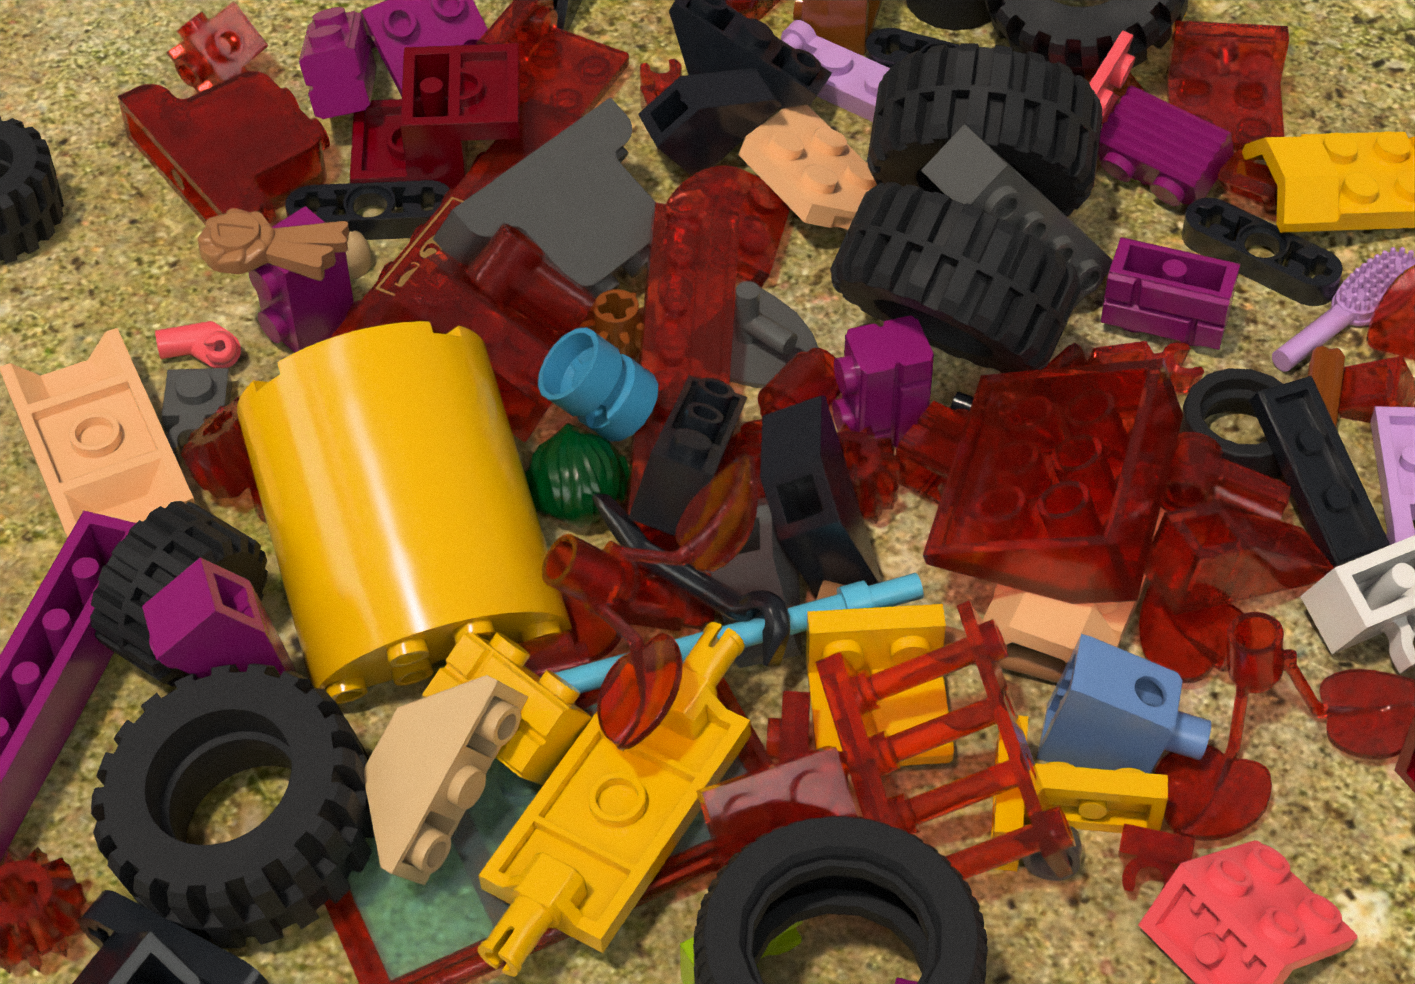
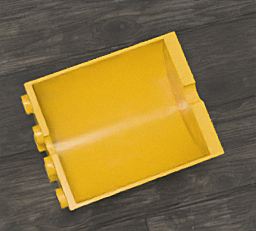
(395, 504)

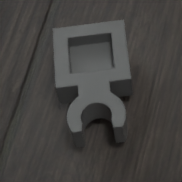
(189, 399)

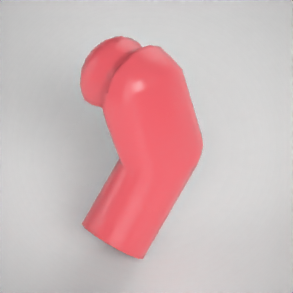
(203, 341)

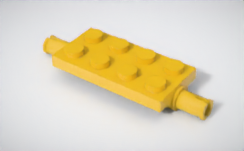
(612, 816)

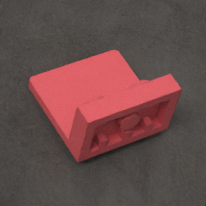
(1243, 918)

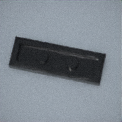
(1318, 471)

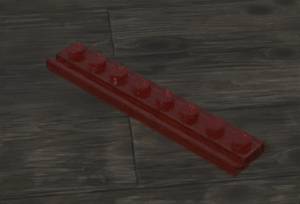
(682, 334)

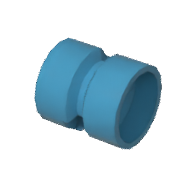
(598, 384)

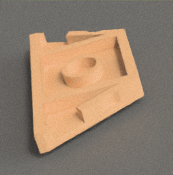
(809, 166)

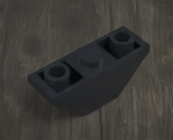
(722, 39)
(814, 496)

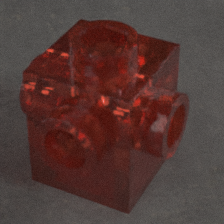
(215, 47)

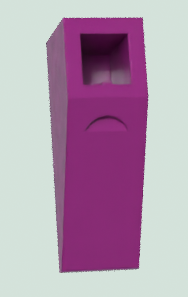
(212, 621)

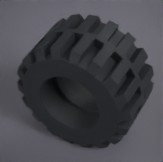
(28, 190)
(149, 561)

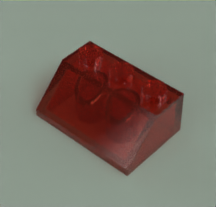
(513, 339)

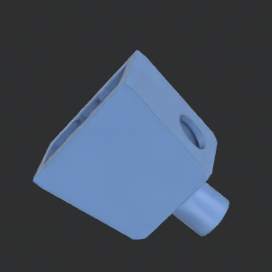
(1117, 712)

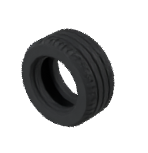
(843, 870)

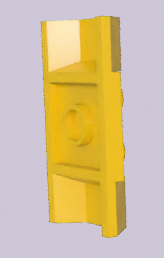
(1341, 180)

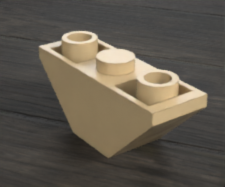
(435, 769)

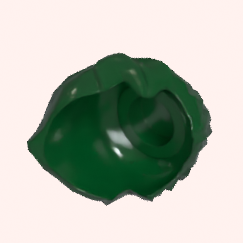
(571, 470)

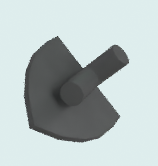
(764, 336)

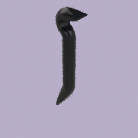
(704, 587)

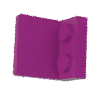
(419, 24)

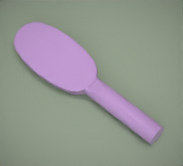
(1350, 305)

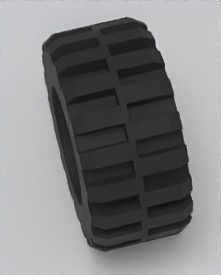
(1084, 34)
(1014, 101)
(960, 272)
(193, 744)

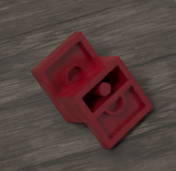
(445, 102)

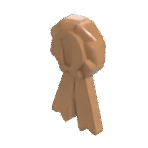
(246, 241)

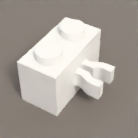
(1369, 599)

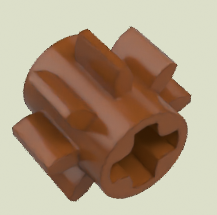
(617, 319)

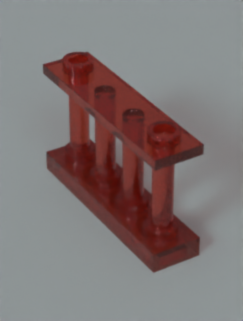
(875, 754)

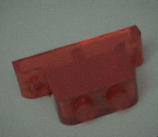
(229, 144)

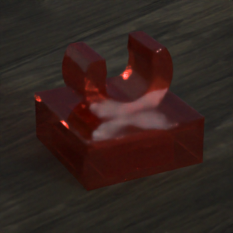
(1153, 850)

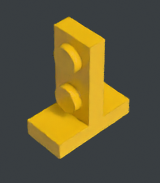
(1088, 797)

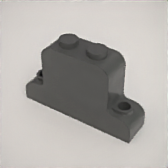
(569, 202)

